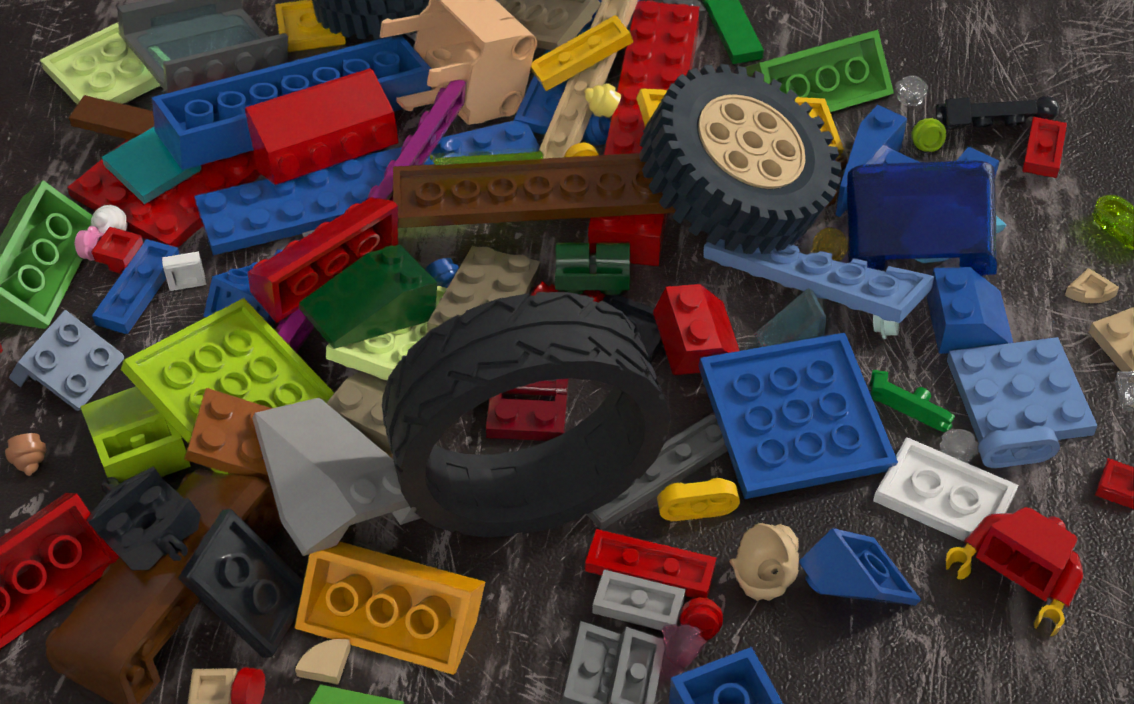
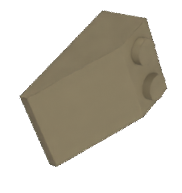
(361, 405)

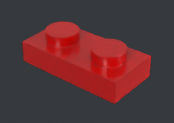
(1044, 147)

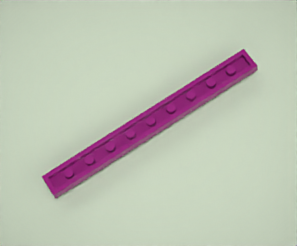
(414, 152)

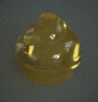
(831, 241)

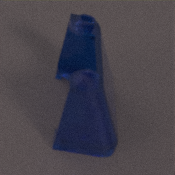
(923, 213)

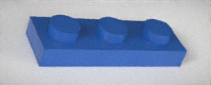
(134, 288)

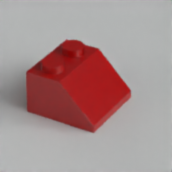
(692, 326)

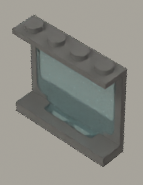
(197, 40)

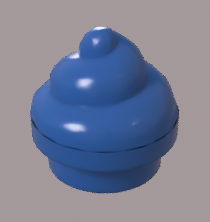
(597, 130)
(442, 271)

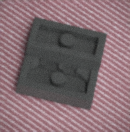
(612, 667)

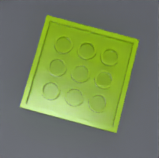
(226, 353)

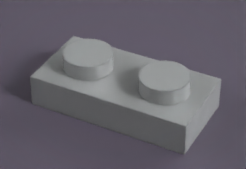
(638, 600)

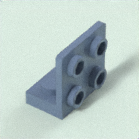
(68, 361)

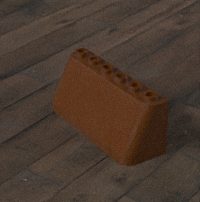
(133, 613)

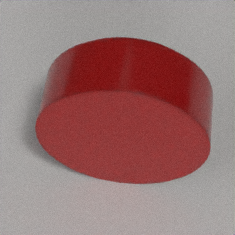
(248, 686)

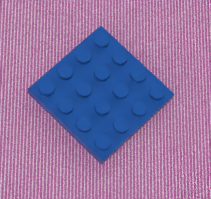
(796, 415)

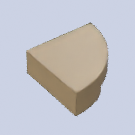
(1091, 288)
(324, 661)

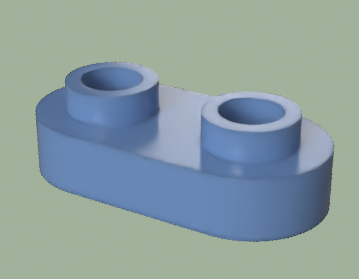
(1018, 447)

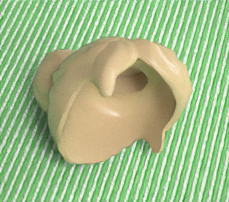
(760, 554)

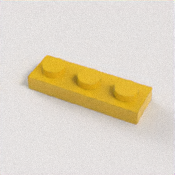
(581, 52)

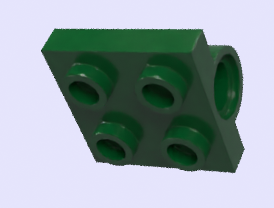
(603, 271)

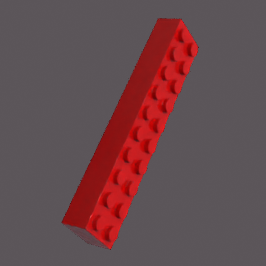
(660, 53)

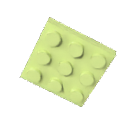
(100, 68)

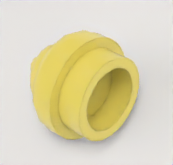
(602, 100)

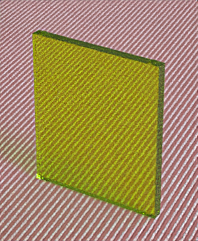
(486, 156)

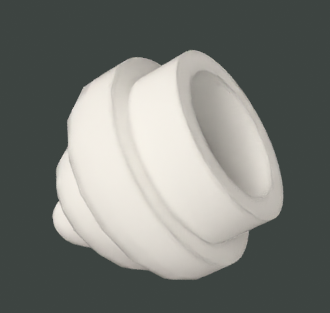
(107, 217)

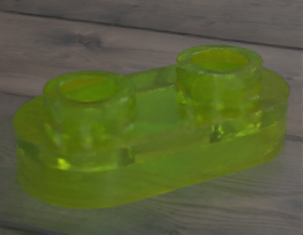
(1116, 217)

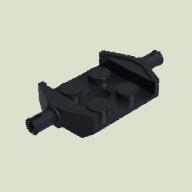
(144, 519)

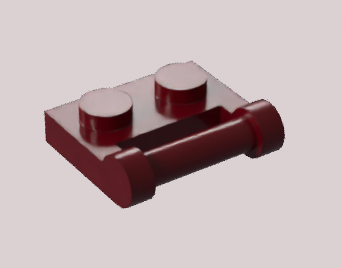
(529, 418)

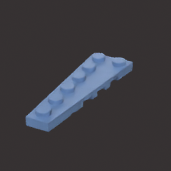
(874, 291)

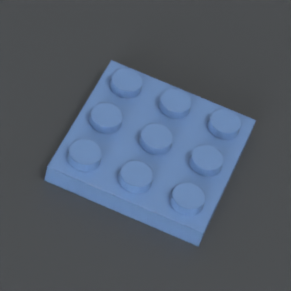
(1021, 388)

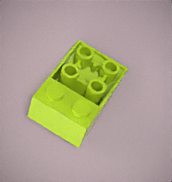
(133, 436)

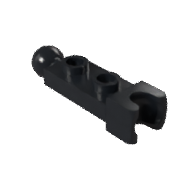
(959, 112)

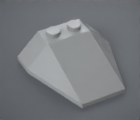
(325, 474)

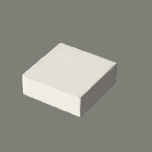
(184, 271)

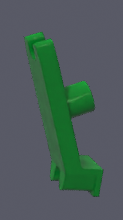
(913, 405)

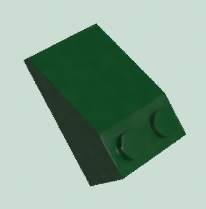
(372, 298)

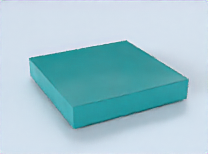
(146, 166)

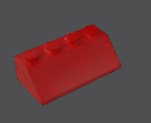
(320, 126)
(322, 255)
(48, 563)

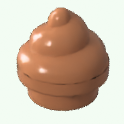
(26, 452)

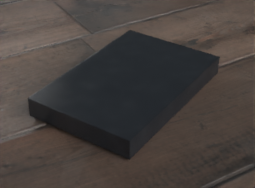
(244, 583)

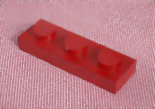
(651, 562)

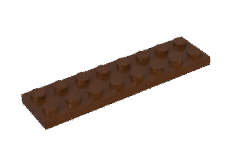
(523, 191)

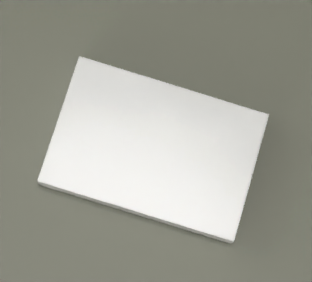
(942, 490)

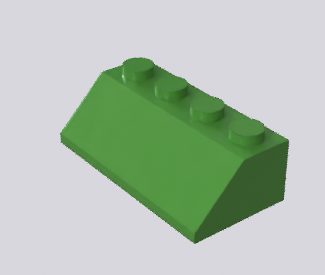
(839, 71)
(39, 256)

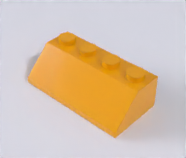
(389, 605)

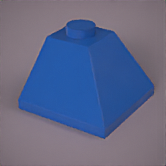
(855, 568)

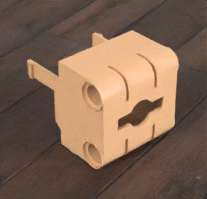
(473, 44)

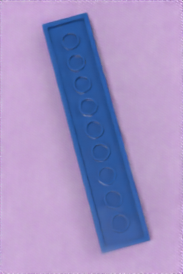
(271, 212)

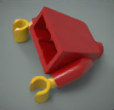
(1031, 553)

